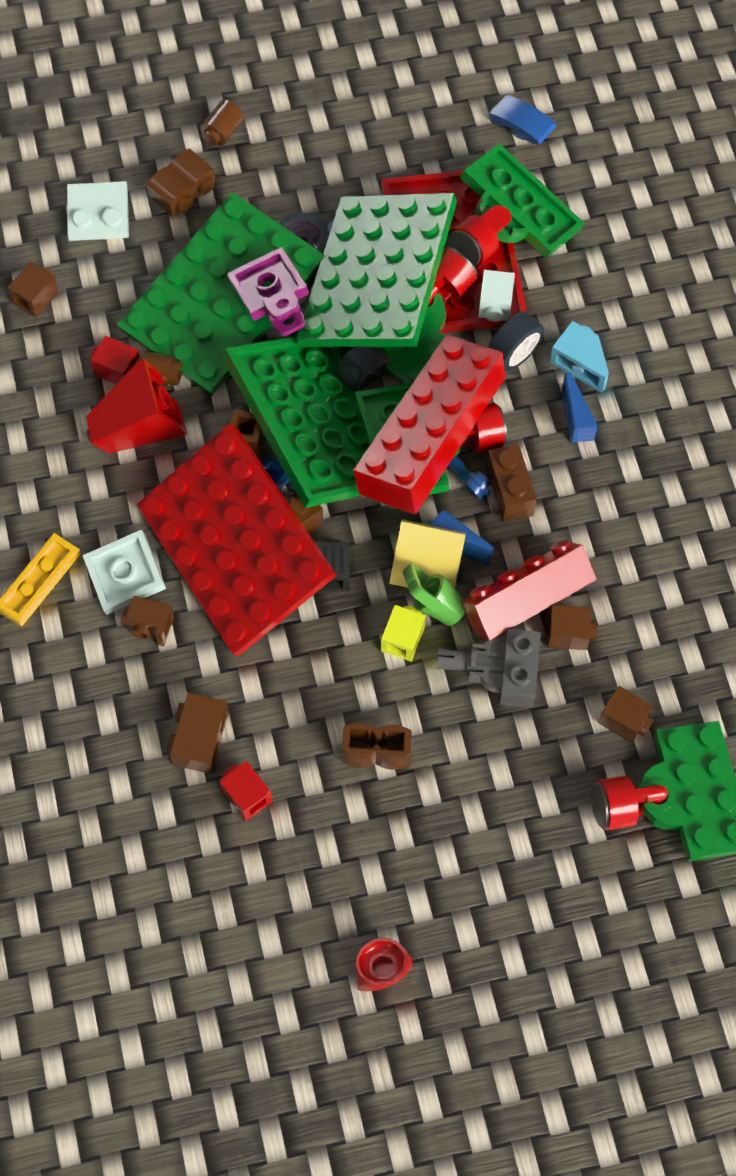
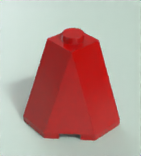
(135, 412)

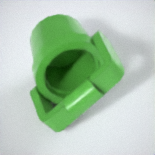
(434, 595)

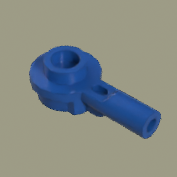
(475, 483)

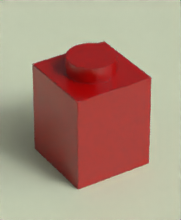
(112, 359)
(245, 790)

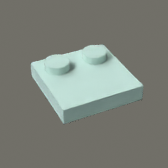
(97, 211)
(124, 571)

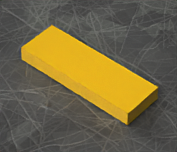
(38, 579)

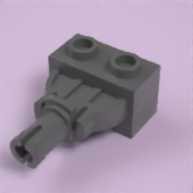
(501, 665)

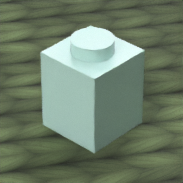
(496, 295)

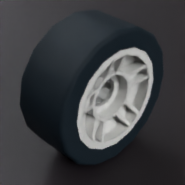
(517, 339)

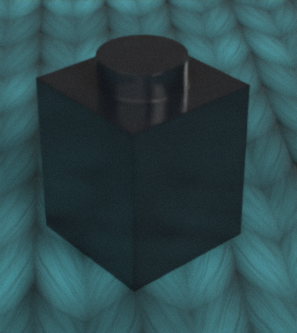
(362, 367)

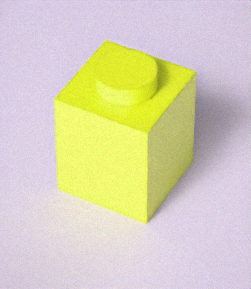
(403, 632)

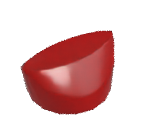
(381, 964)

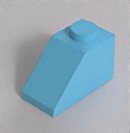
(581, 354)

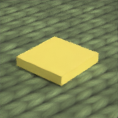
(430, 549)

